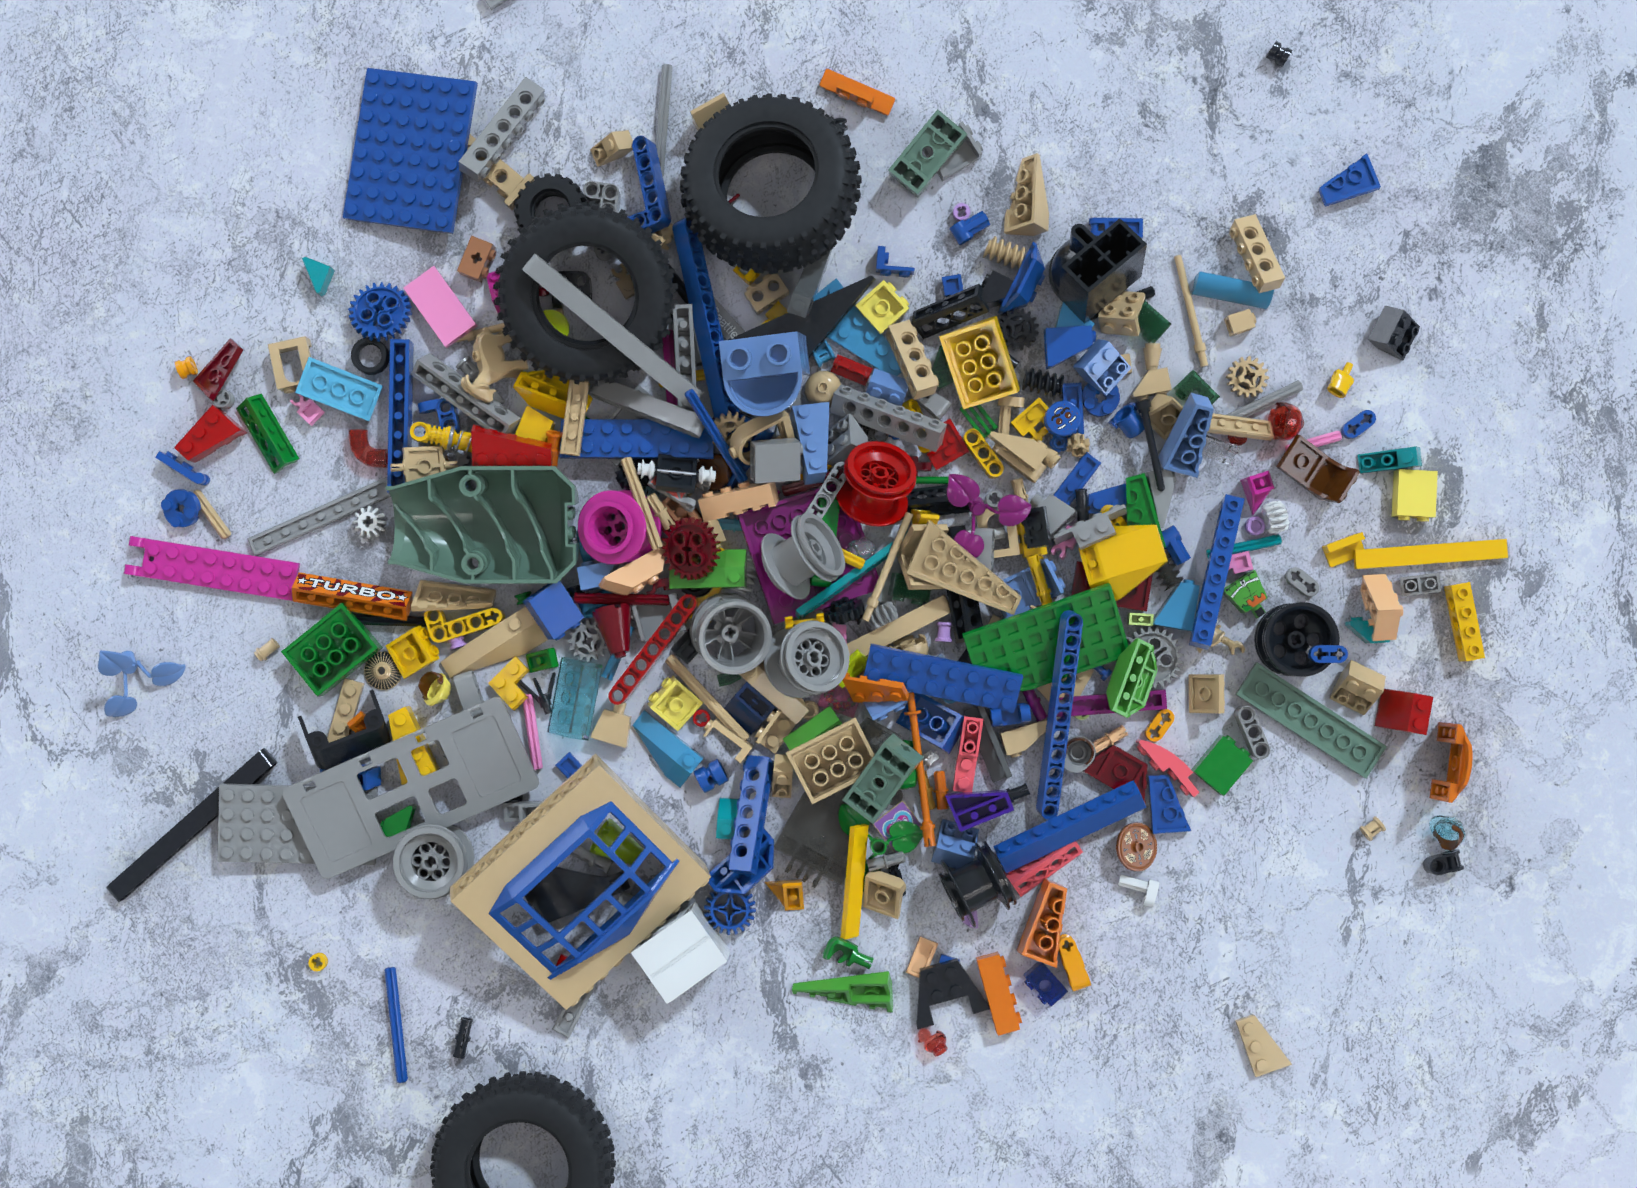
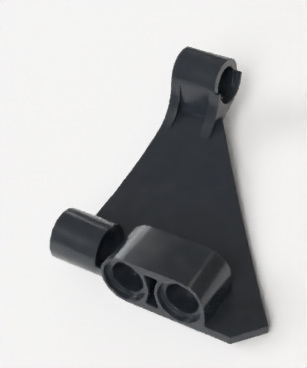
(569, 891)

